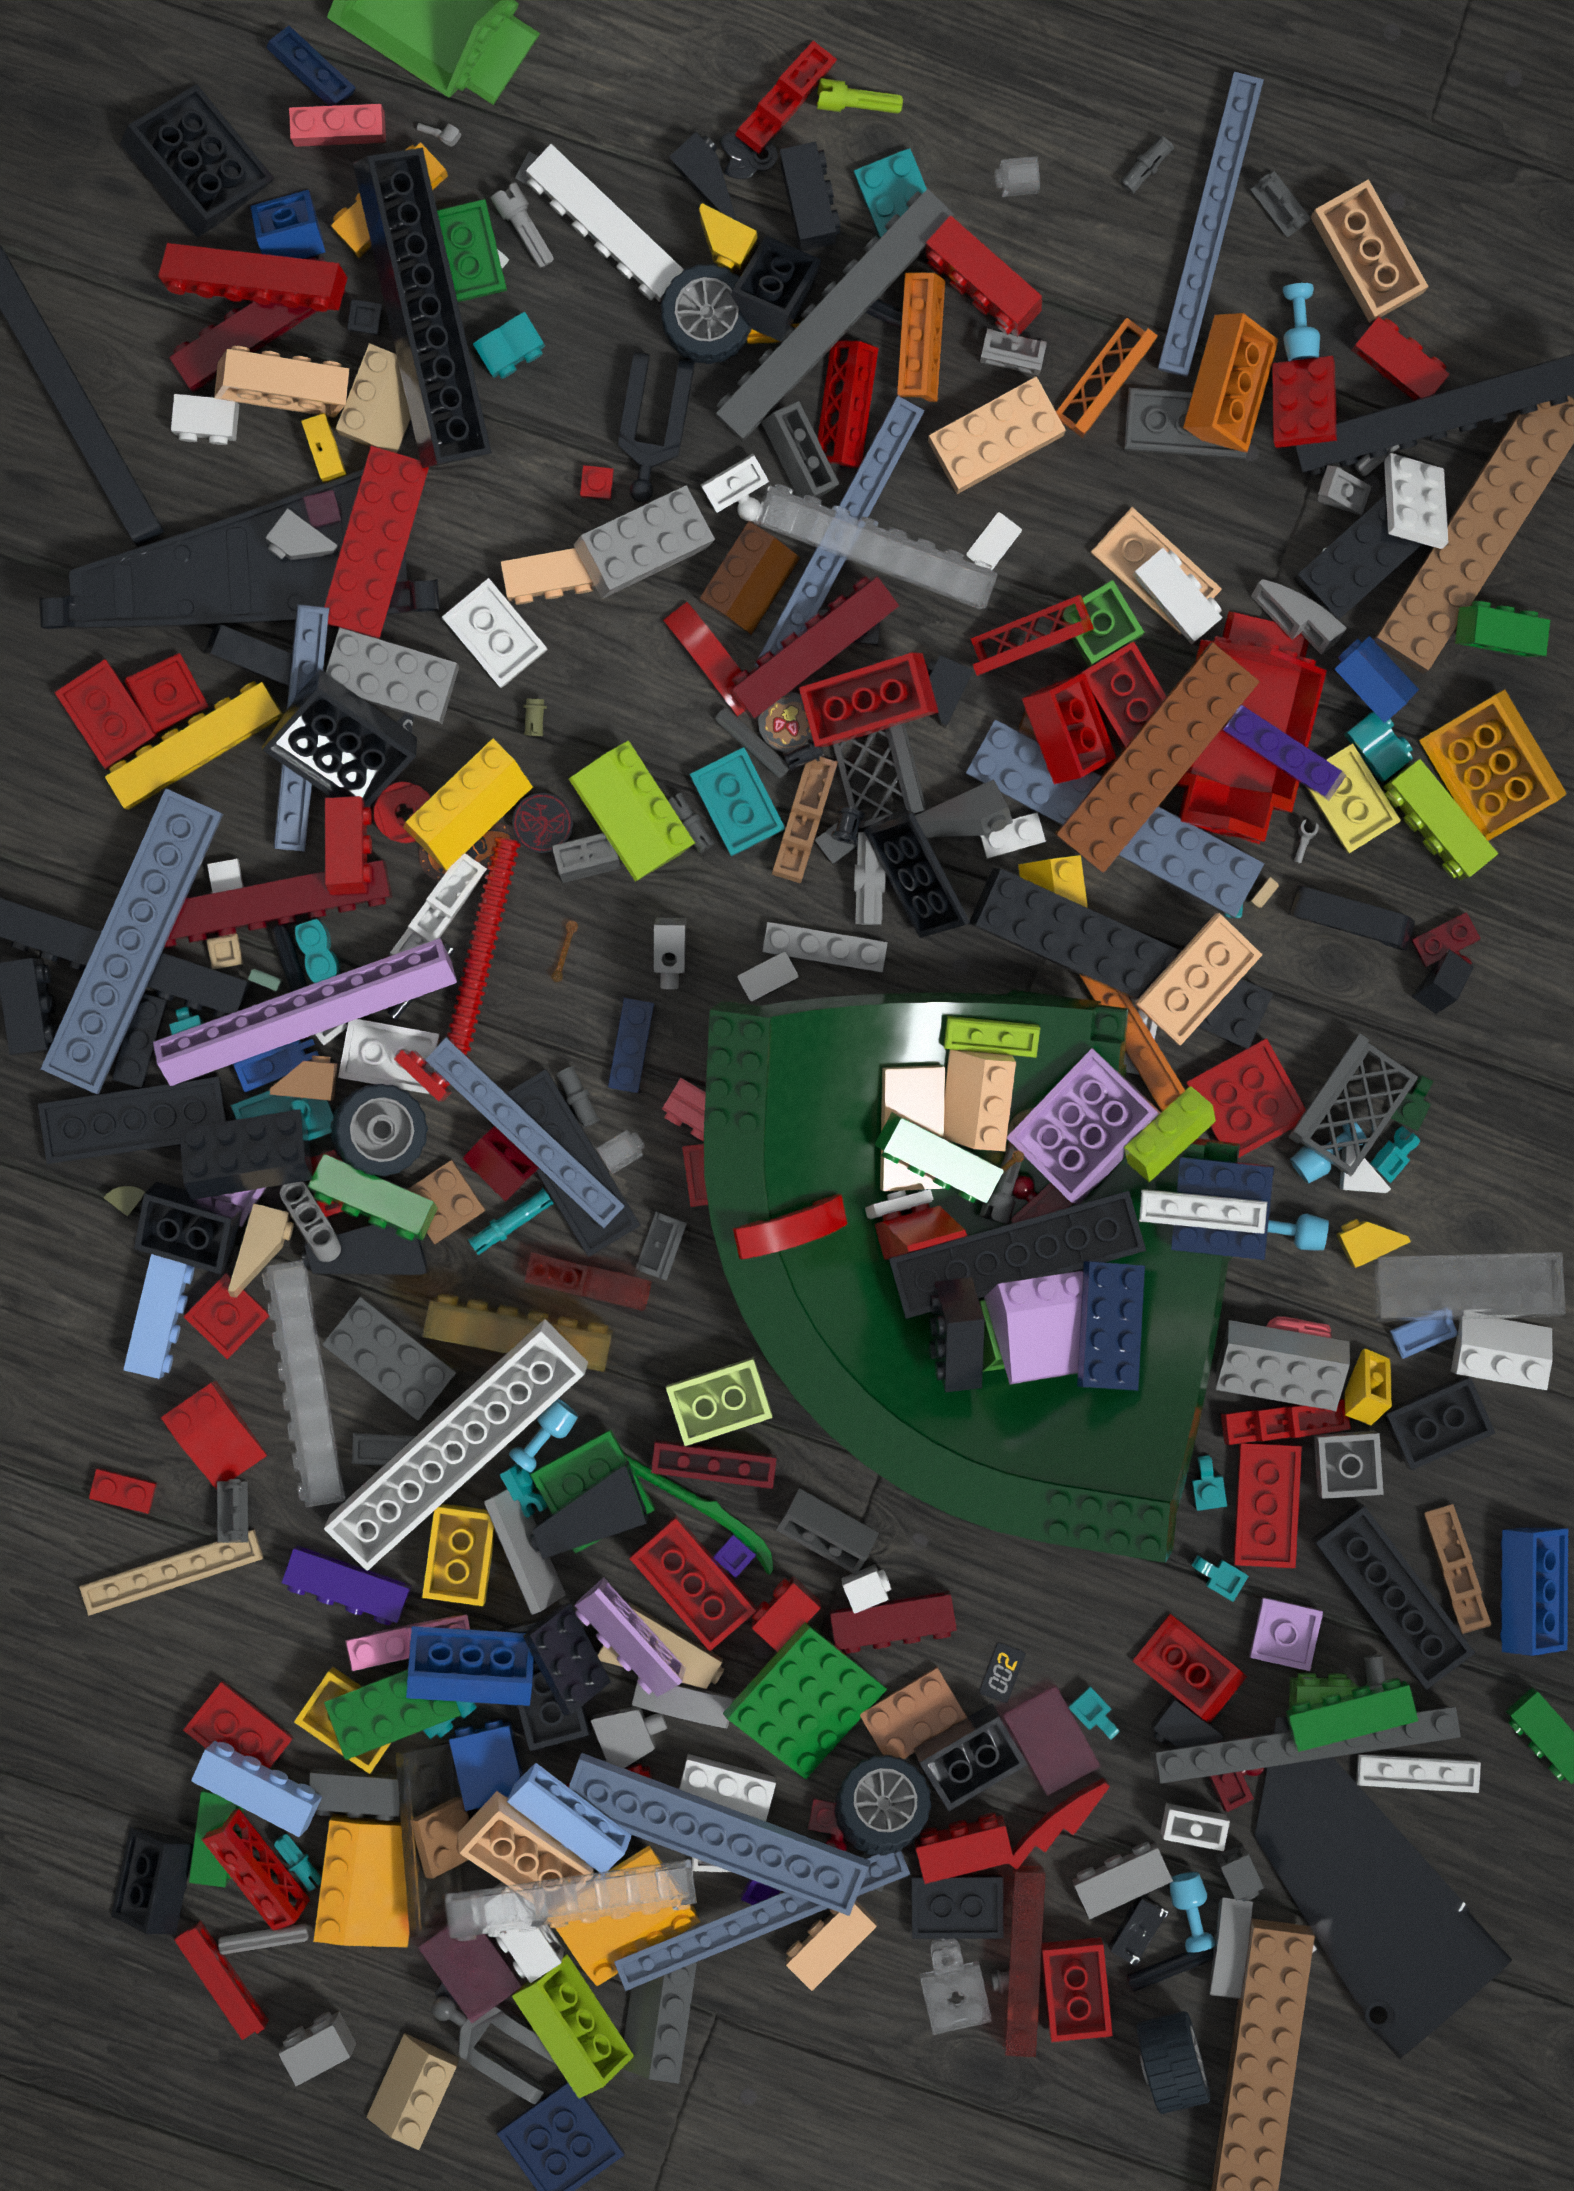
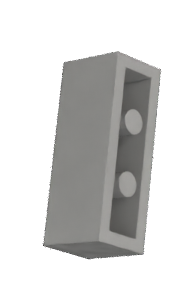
(1121, 1879)

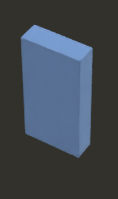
(1420, 1335)

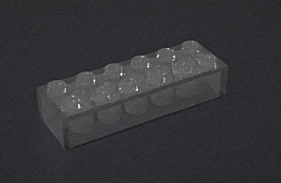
(1469, 1287)

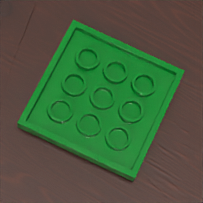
(804, 1700)

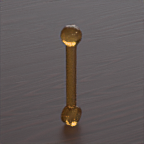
(571, 928)
(1017, 1156)

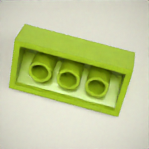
(631, 811)

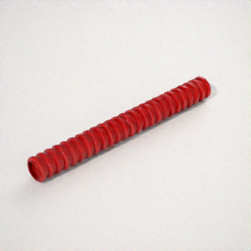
(483, 943)

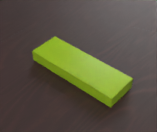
(991, 1036)

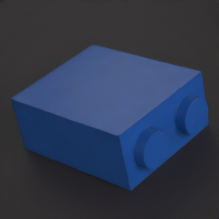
(1375, 678)
(485, 1761)

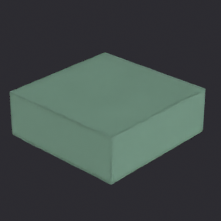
(266, 980)

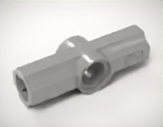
(868, 884)

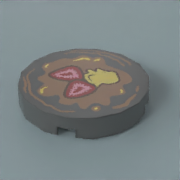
(785, 724)

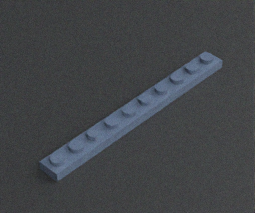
(1210, 224)
(859, 500)
(741, 1927)

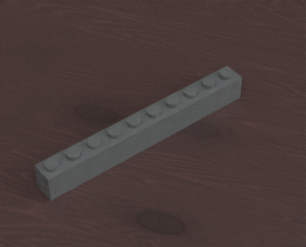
(833, 316)
(1278, 1748)

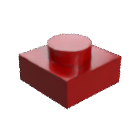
(597, 482)

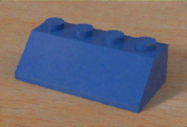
(1534, 1590)
(469, 1666)

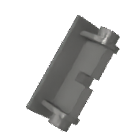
(1280, 204)
(232, 1511)

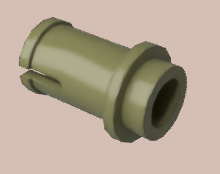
(534, 717)

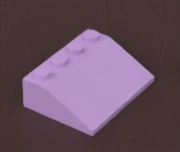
(1083, 1127)
(1038, 1325)
(630, 1638)

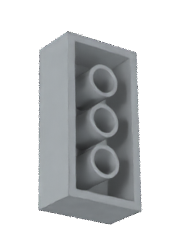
(644, 542)
(393, 675)
(1282, 1365)

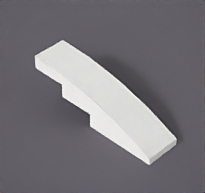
(442, 904)

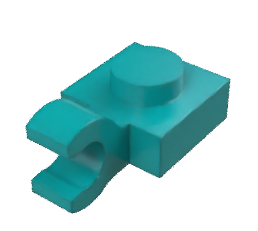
(1393, 1157)
(520, 1487)
(1208, 1489)
(1223, 1579)
(1092, 1710)

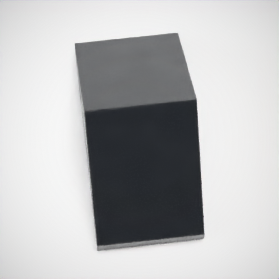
(1444, 982)

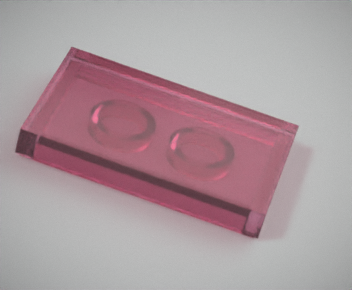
(1051, 1740)
(470, 1972)

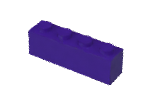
(1284, 752)
(346, 1584)

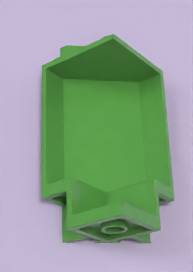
(443, 40)

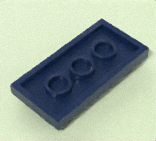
(1110, 1325)

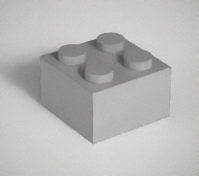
(1348, 1464)
(317, 2047)

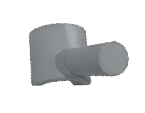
(449, 135)
(1304, 840)

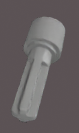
(513, 206)

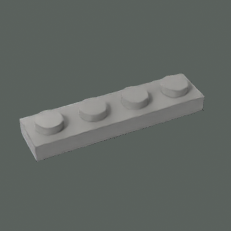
(825, 947)

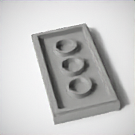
(533, 1573)

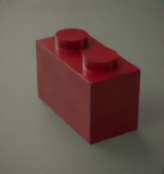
(500, 1163)

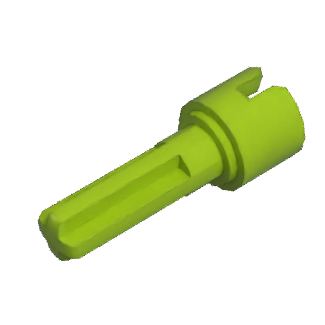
(836, 96)

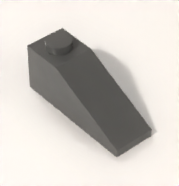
(968, 814)

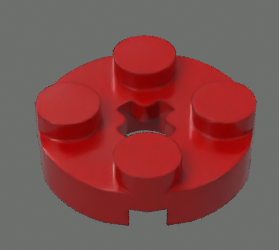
(389, 804)

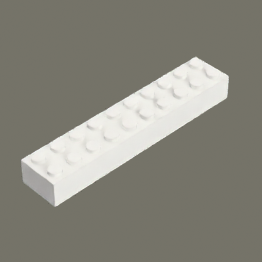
(456, 1444)

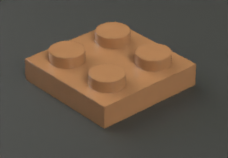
(452, 1196)
(438, 1836)

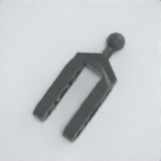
(487, 2062)

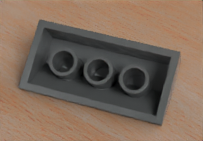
(659, 2025)

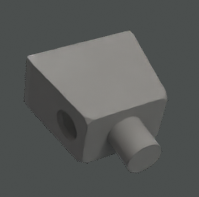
(669, 937)
(626, 1734)

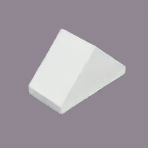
(1364, 1177)

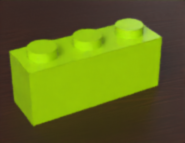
(1169, 1134)

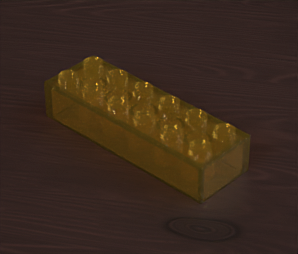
(504, 1328)

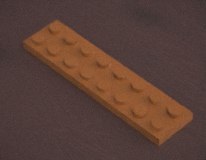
(1157, 757)

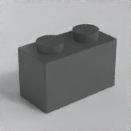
(1239, 1873)

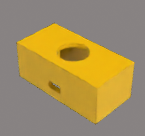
(321, 436)

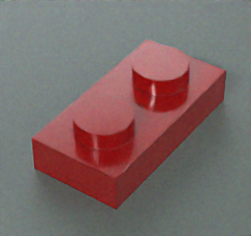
(123, 1490)

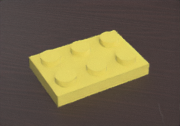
(1359, 805)

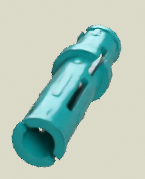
(509, 1222)

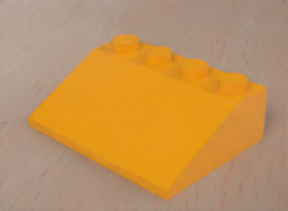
(1493, 766)
(363, 1885)
(609, 1939)

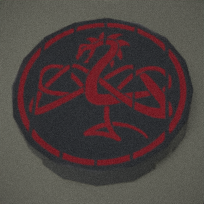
(542, 822)

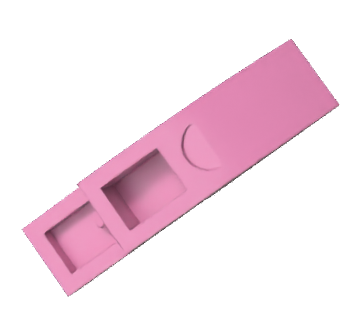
(393, 1643)

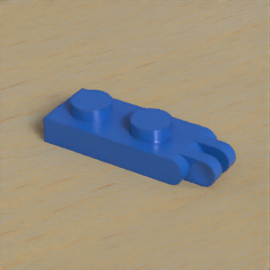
(272, 1064)

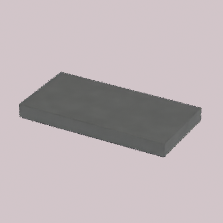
(1157, 423)

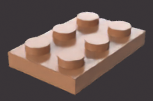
(913, 1715)

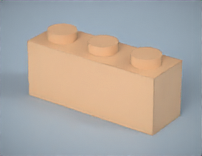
(545, 575)
(828, 1944)

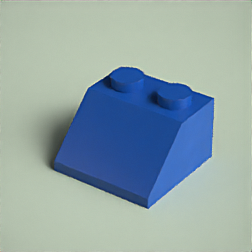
(288, 227)

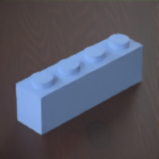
(157, 1317)
(257, 1788)
(569, 1818)

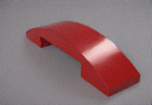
(706, 651)
(791, 1229)

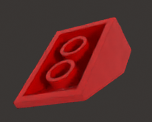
(917, 1230)
(214, 1434)
(1189, 1668)

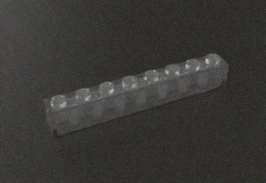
(875, 547)
(305, 1383)
(570, 1899)

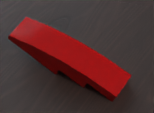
(786, 97)
(1282, 1423)
(1066, 1815)

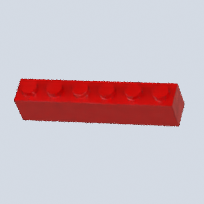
(253, 277)

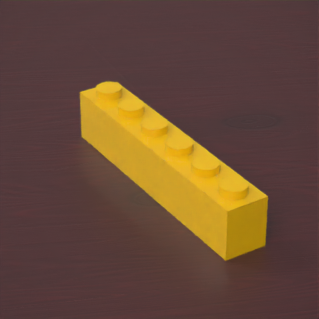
(193, 746)

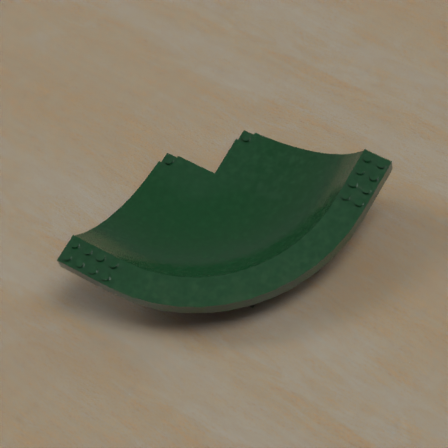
(1039, 1459)

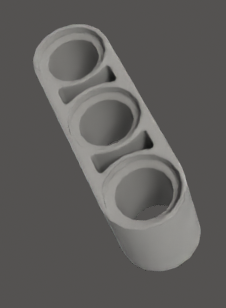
(315, 1231)

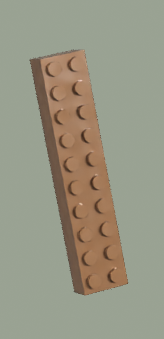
(1478, 534)
(1263, 2057)

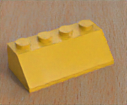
(468, 805)

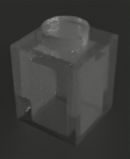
(1018, 176)
(621, 1150)

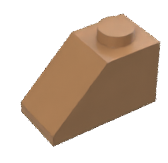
(309, 1080)

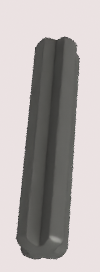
(752, 742)

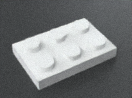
(1416, 501)
(494, 633)
(371, 1053)

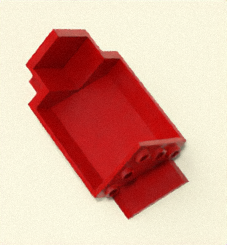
(1229, 785)

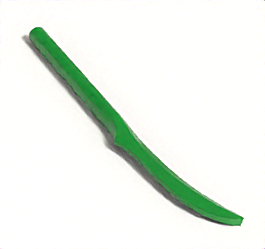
(711, 1509)

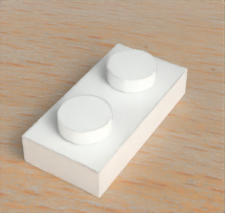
(1020, 834)

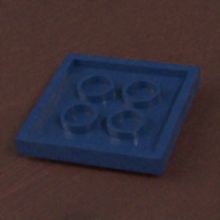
(1230, 1181)
(560, 2141)

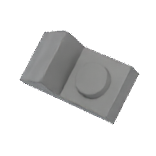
(1343, 491)

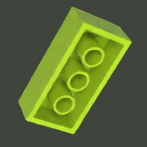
(1439, 820)
(573, 2027)

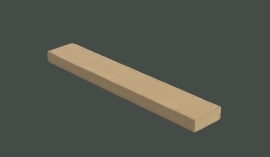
(168, 1573)

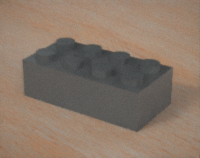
(390, 1357)

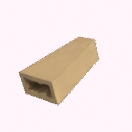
(700, 1663)

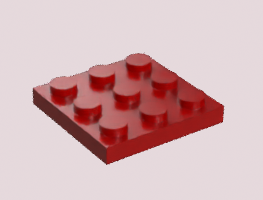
(1250, 1097)

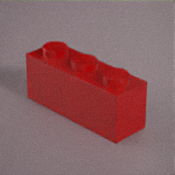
(1400, 360)
(347, 845)

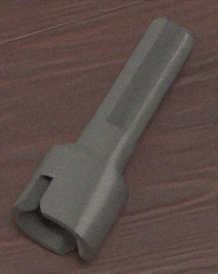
(1001, 1202)

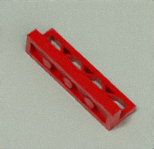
(852, 402)
(1029, 647)
(254, 1876)
(221, 1980)

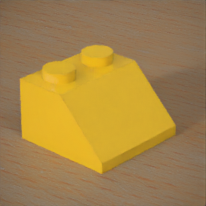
(727, 239)
(1059, 876)

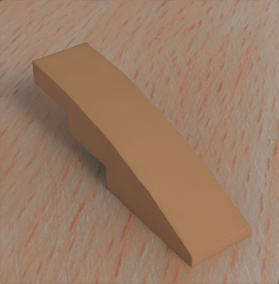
(804, 819)
(1457, 1569)

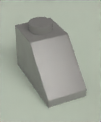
(297, 539)

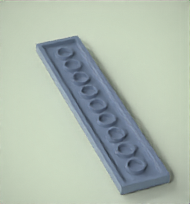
(1161, 846)
(131, 941)
(721, 1835)

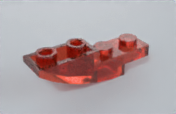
(588, 1281)

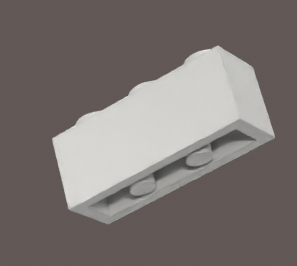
(1178, 595)

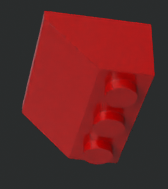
(1069, 728)

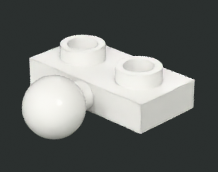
(735, 485)

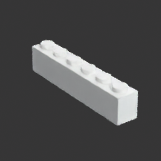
(603, 221)

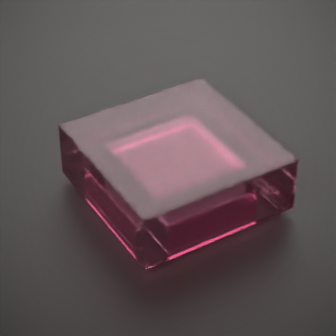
(322, 509)

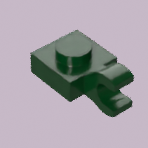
(1413, 1107)

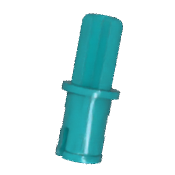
(297, 1861)

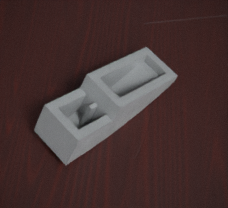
(1299, 615)
(686, 1703)
(1230, 1948)

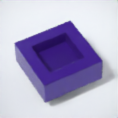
(734, 1555)
(757, 1892)

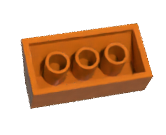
(1231, 382)

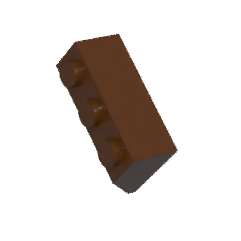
(749, 578)

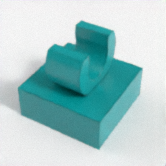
(185, 1021)

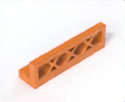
(921, 336)
(1117, 378)

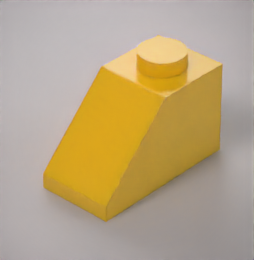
(1368, 1241)
(1369, 1388)

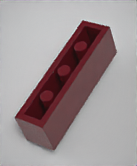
(714, 1464)
(893, 1621)

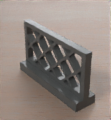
(905, 767)
(1331, 1090)

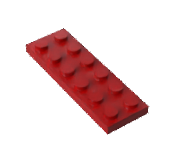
(375, 542)

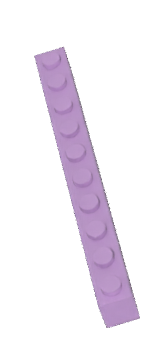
(304, 1012)

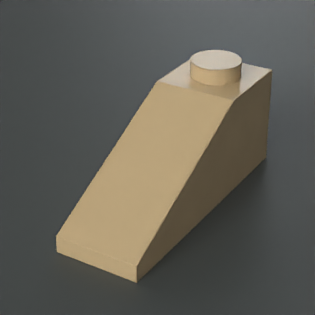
(261, 1242)

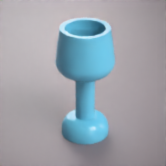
(1301, 341)
(1313, 1166)
(1308, 1232)
(555, 1421)
(1188, 1894)

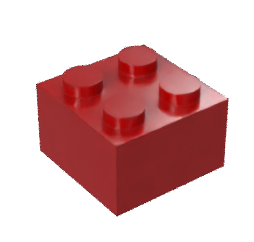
(785, 1612)

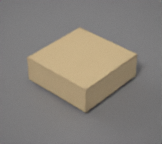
(1263, 893)
(224, 951)

